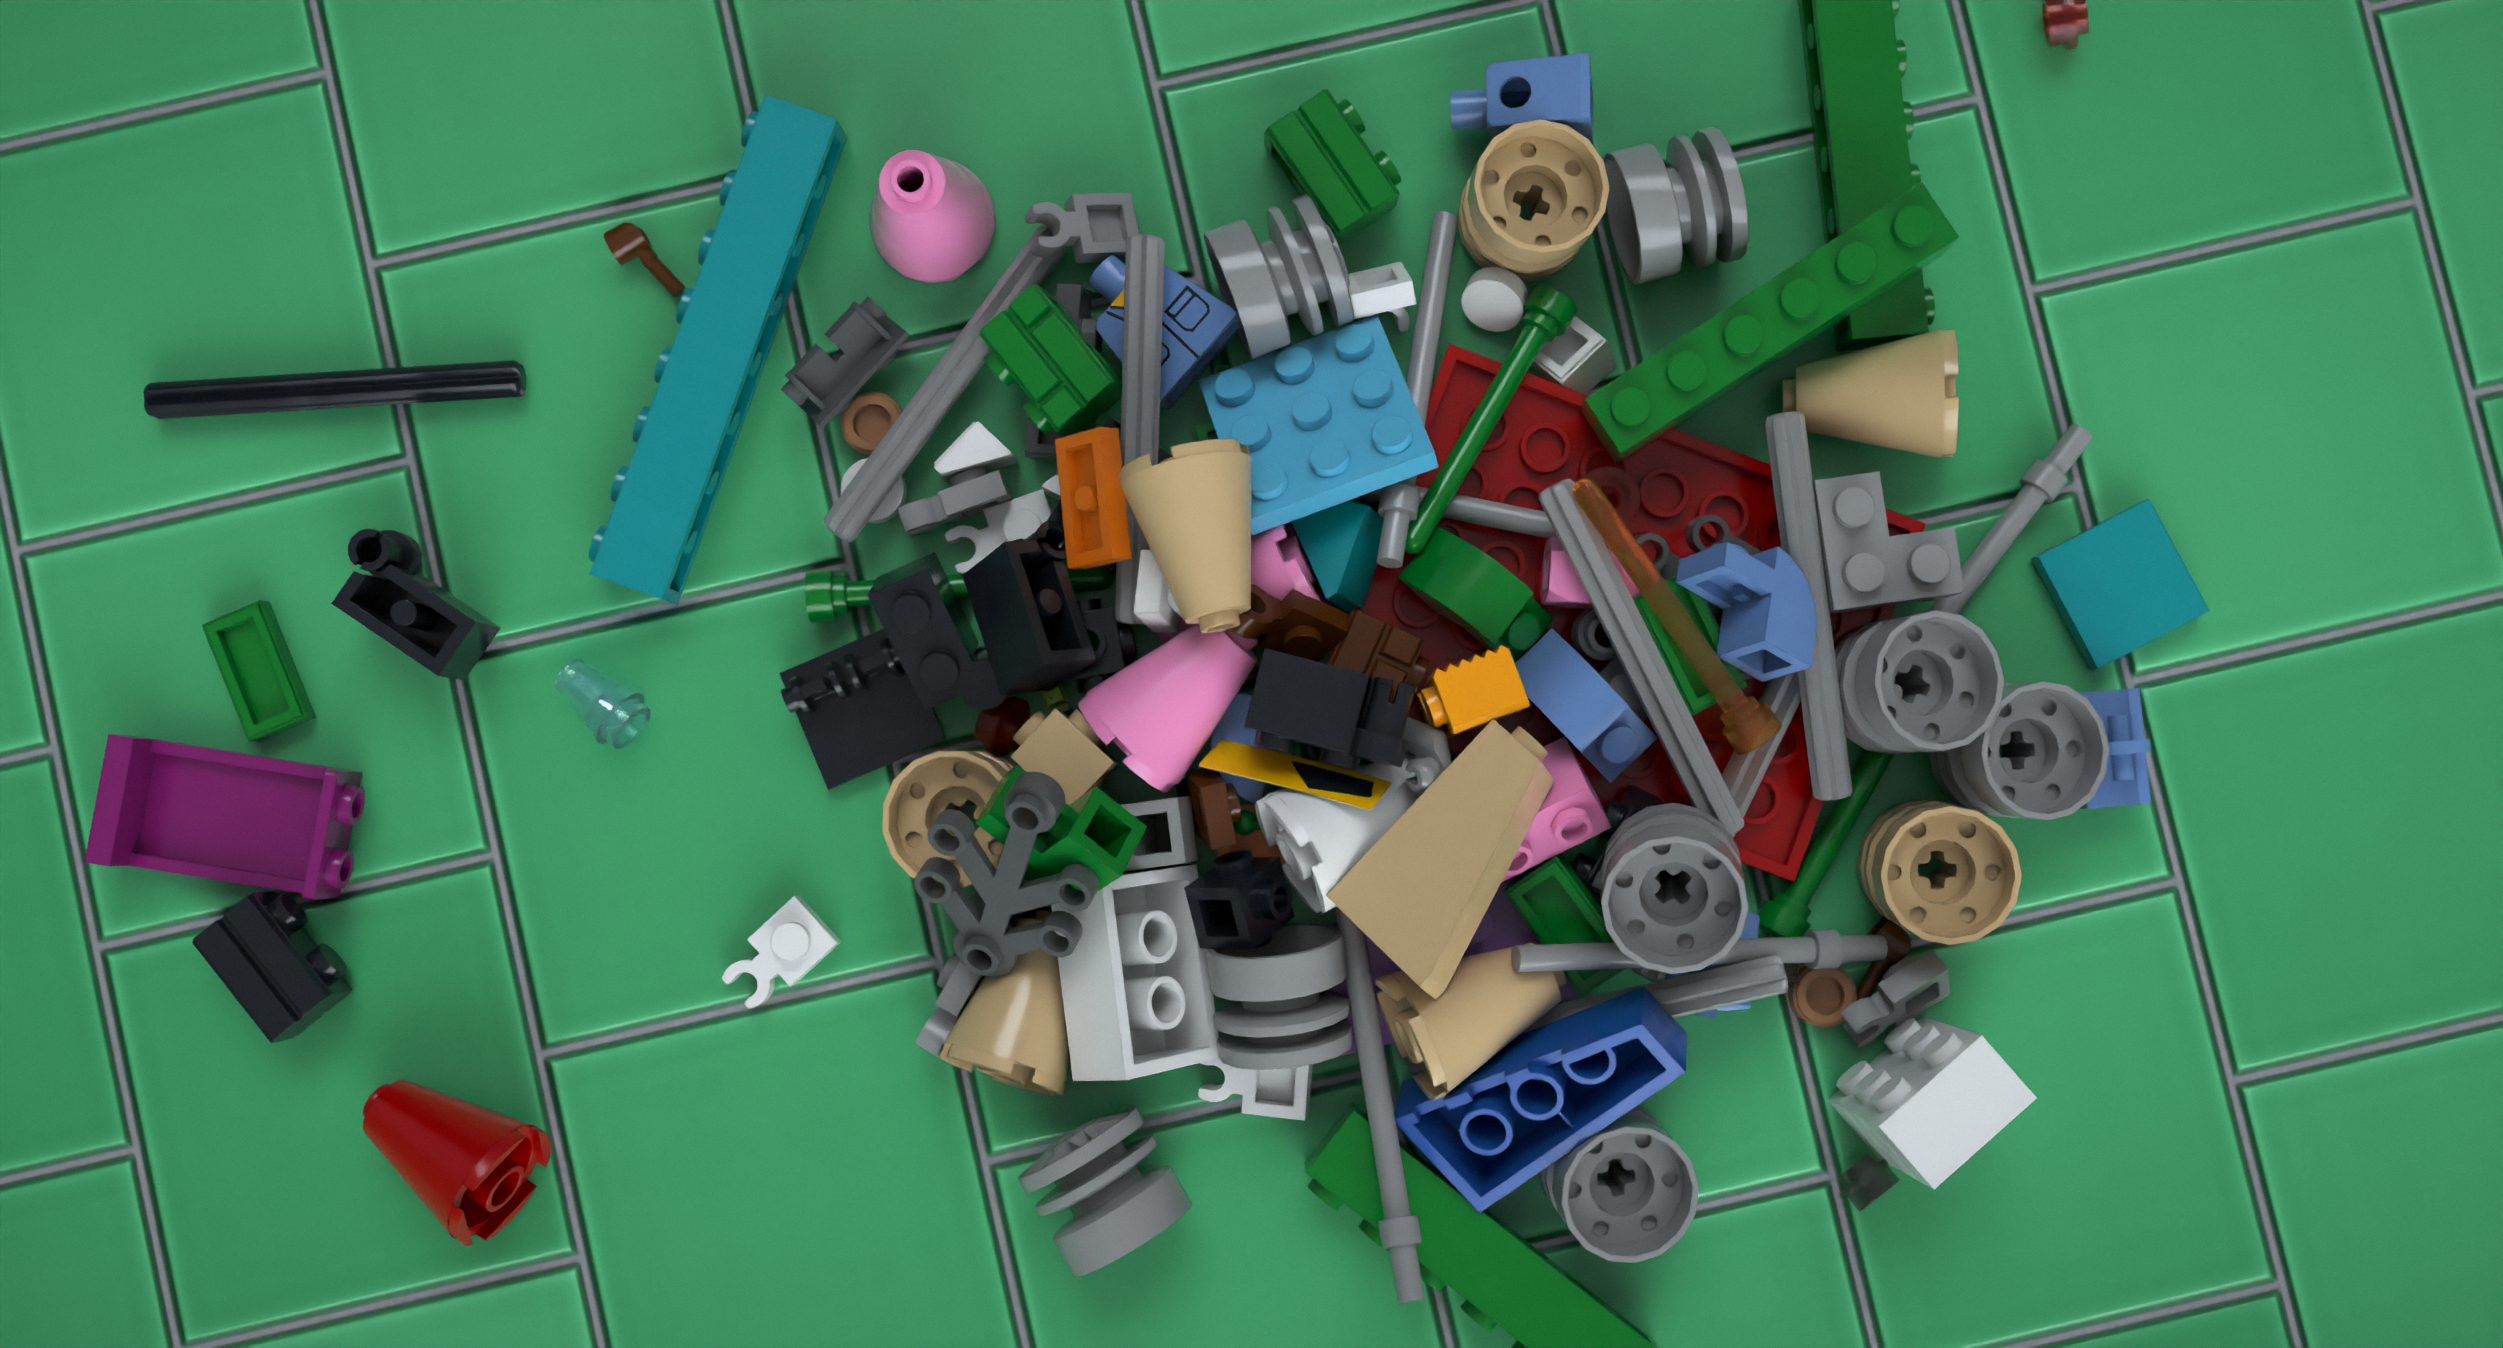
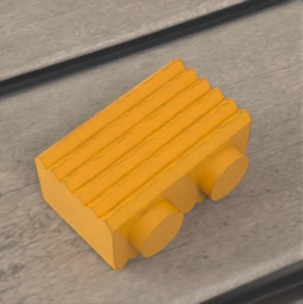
(1473, 692)

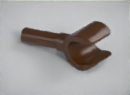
(631, 242)
(1898, 947)

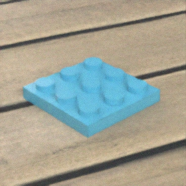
(1320, 422)

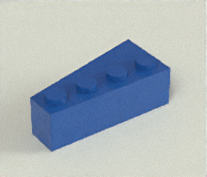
(1545, 1094)

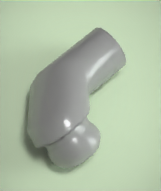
(1430, 752)

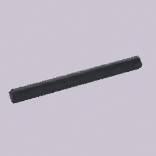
(335, 389)

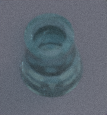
(604, 705)

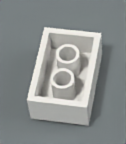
(1138, 981)
(1930, 1098)

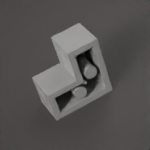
(1869, 566)

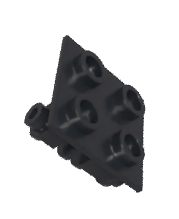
(858, 709)

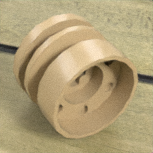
(1553, 174)
(928, 788)
(1964, 897)

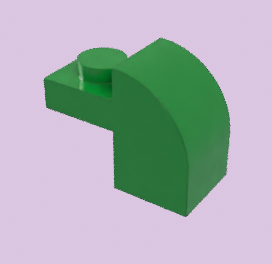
(1476, 593)
(1087, 833)

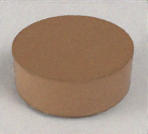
(868, 420)
(1822, 996)

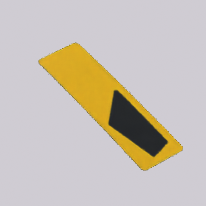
(1296, 774)

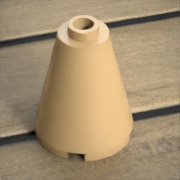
(1884, 394)
(1198, 526)
(1469, 1021)
(1016, 1026)

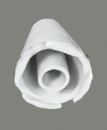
(1326, 837)

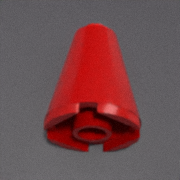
(456, 1155)

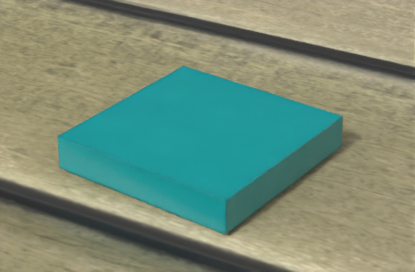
(2120, 584)

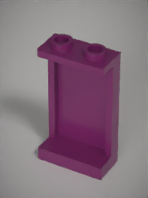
(225, 816)

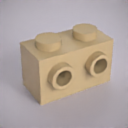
(1065, 751)

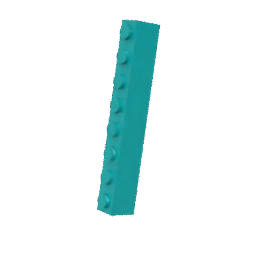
(718, 349)

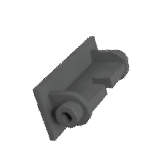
(828, 384)

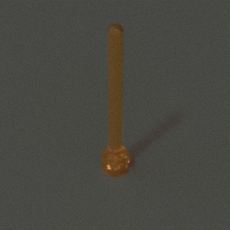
(1745, 720)

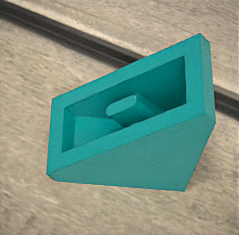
(1342, 550)

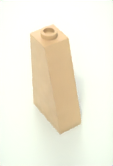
(1447, 855)

